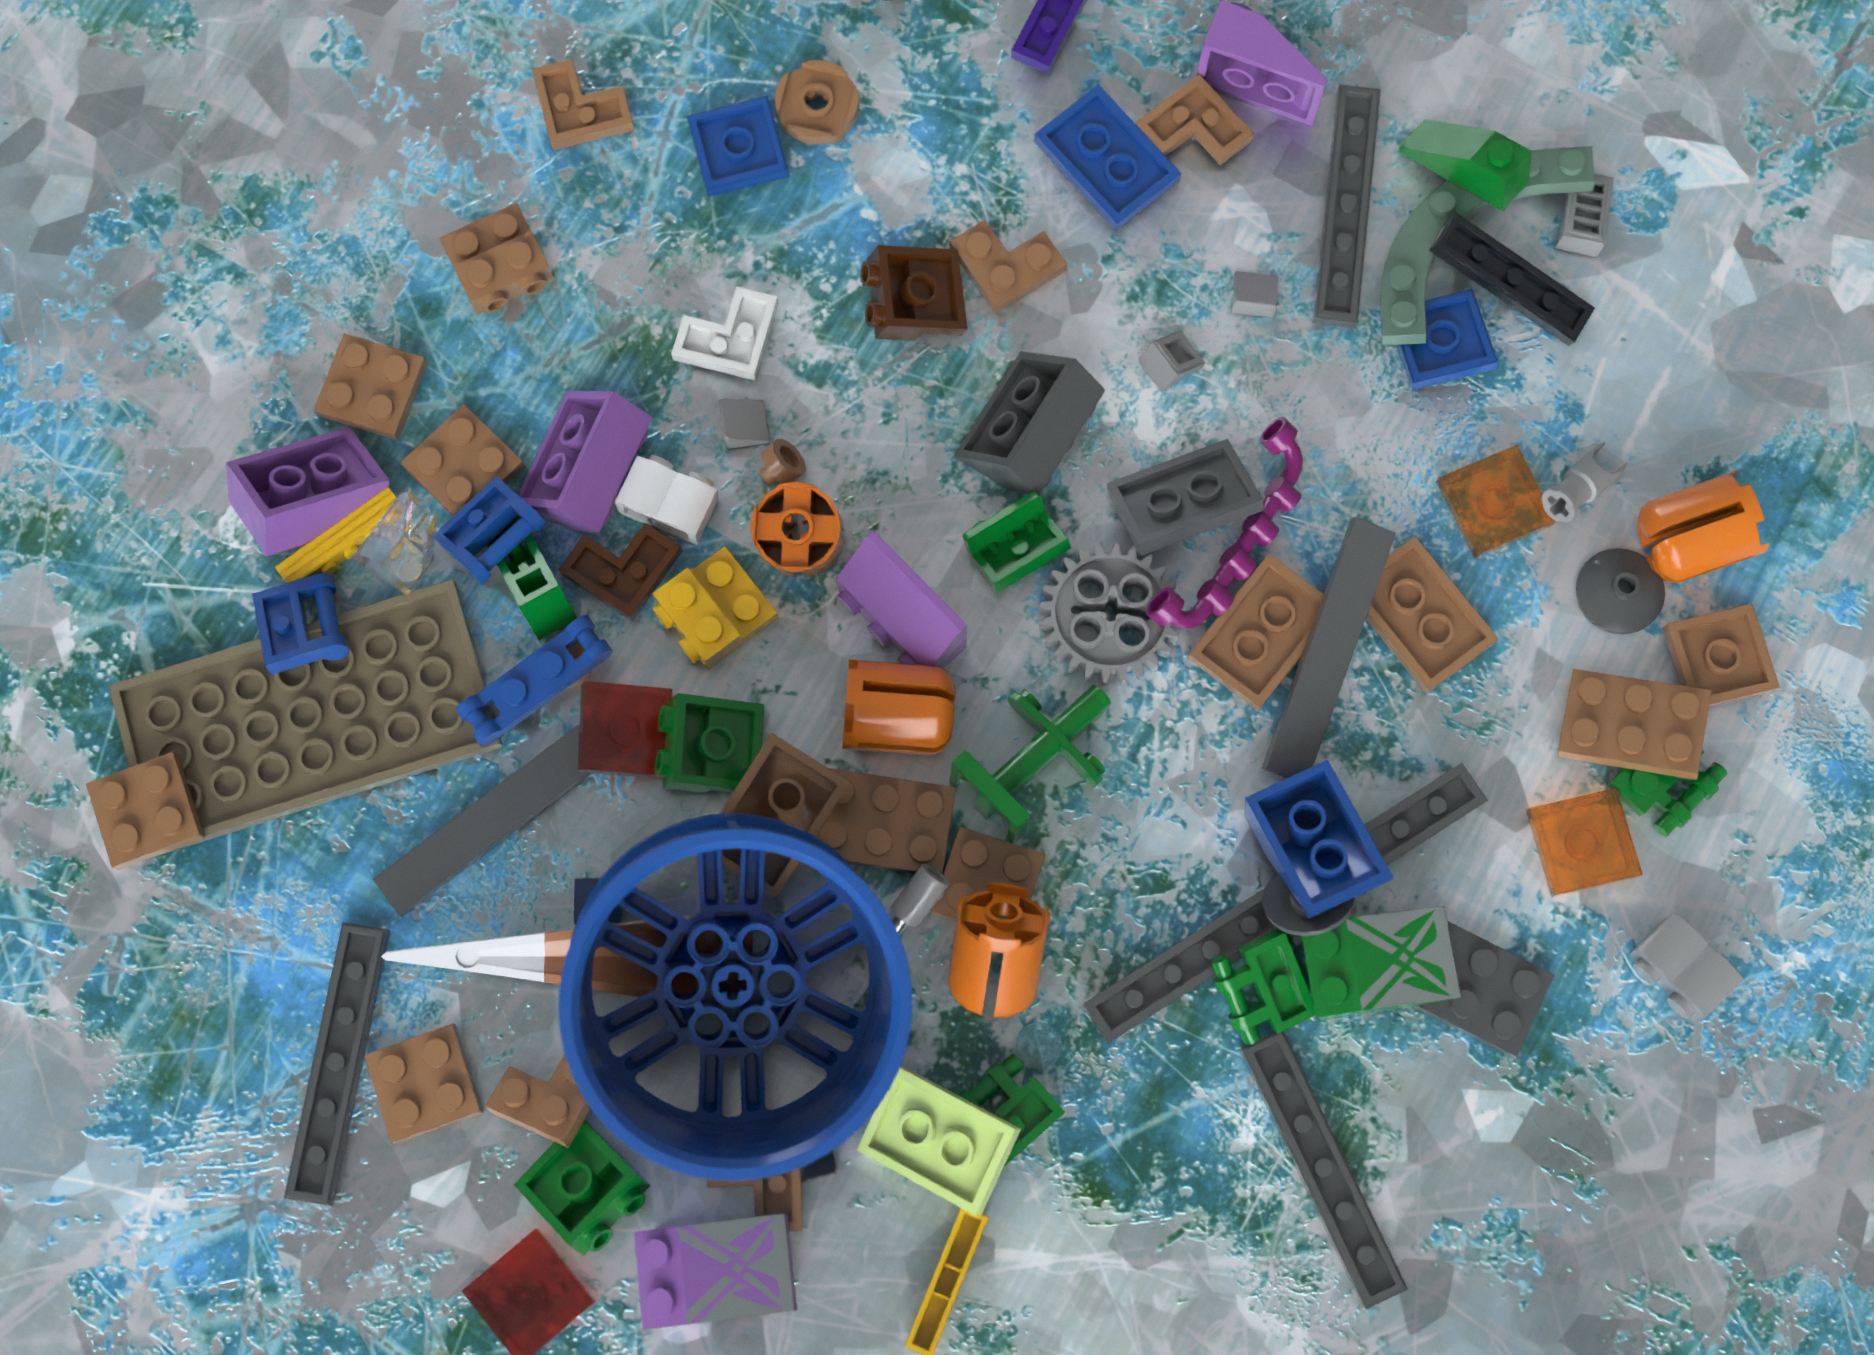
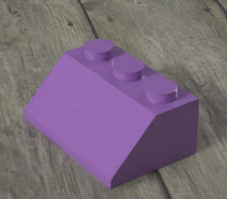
(585, 459)
(900, 606)

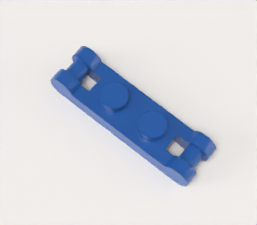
(534, 681)

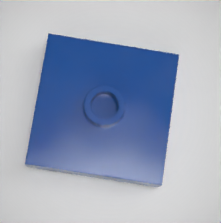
(738, 146)
(1454, 344)

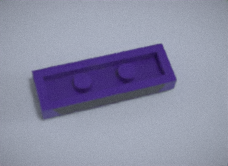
(1046, 32)

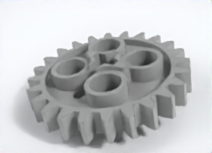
(1107, 652)

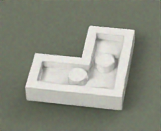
(731, 347)

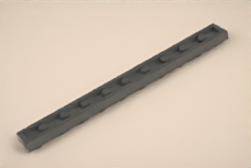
(1189, 961)

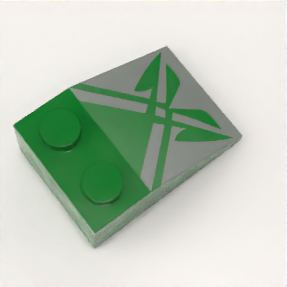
(1382, 963)

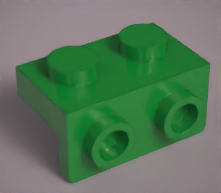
(1015, 542)

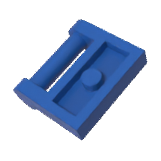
(481, 522)
(285, 627)

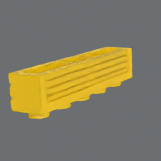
(337, 542)
(946, 1282)

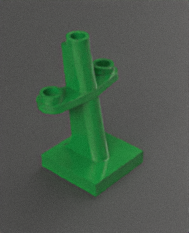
(998, 791)

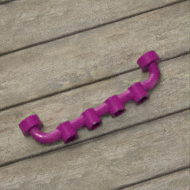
(1257, 528)

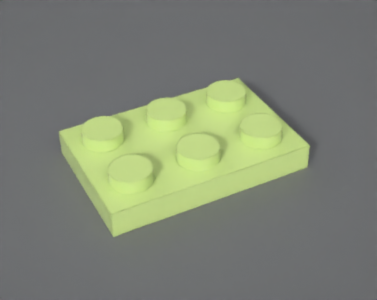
(939, 1140)

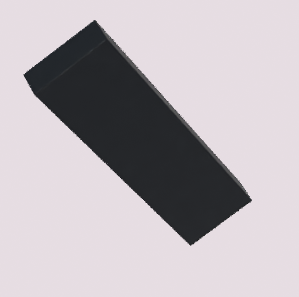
(1511, 278)

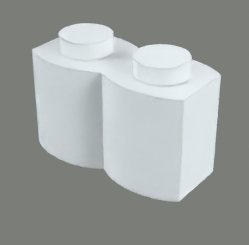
(667, 498)

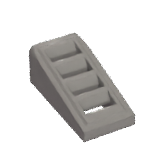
(1579, 240)

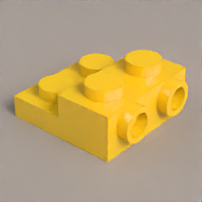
(713, 608)

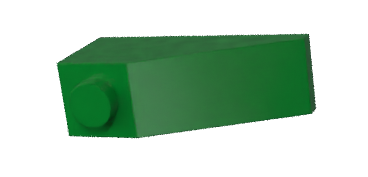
(1472, 159)
(535, 587)

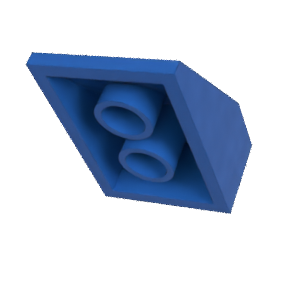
(1316, 839)

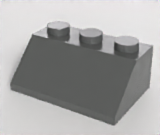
(1031, 421)

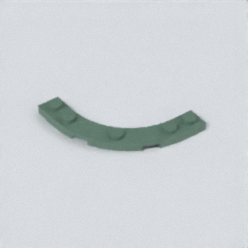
(1409, 256)

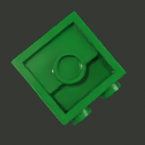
(707, 742)
(583, 1189)

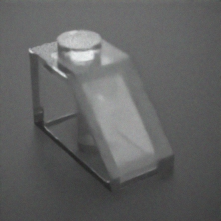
(400, 544)

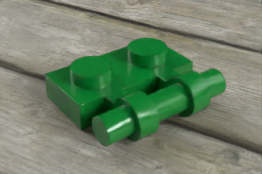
(1645, 789)
(1276, 980)
(1027, 1108)

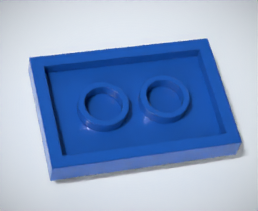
(1107, 157)

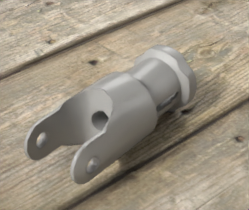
(1579, 486)

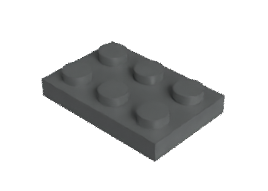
(1184, 497)
(1497, 993)

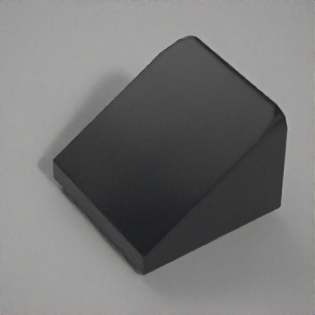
(820, 1168)

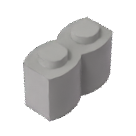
(1685, 967)

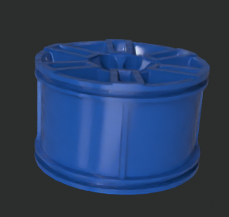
(759, 1139)

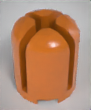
(1701, 528)
(815, 549)
(898, 707)
(1018, 939)

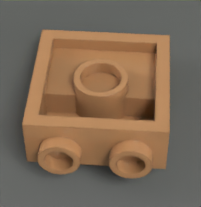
(497, 259)

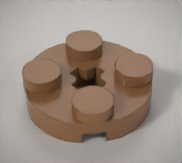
(822, 125)

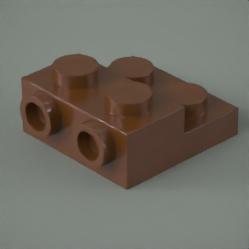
(913, 292)

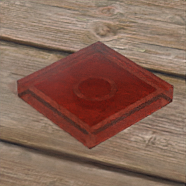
(620, 728)
(528, 1295)

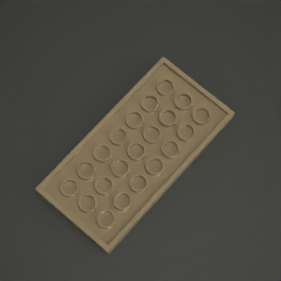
(317, 731)

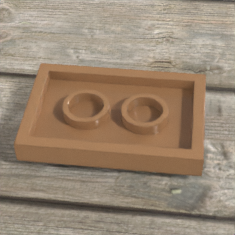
(1426, 617)
(1260, 633)
(1634, 724)
(890, 822)

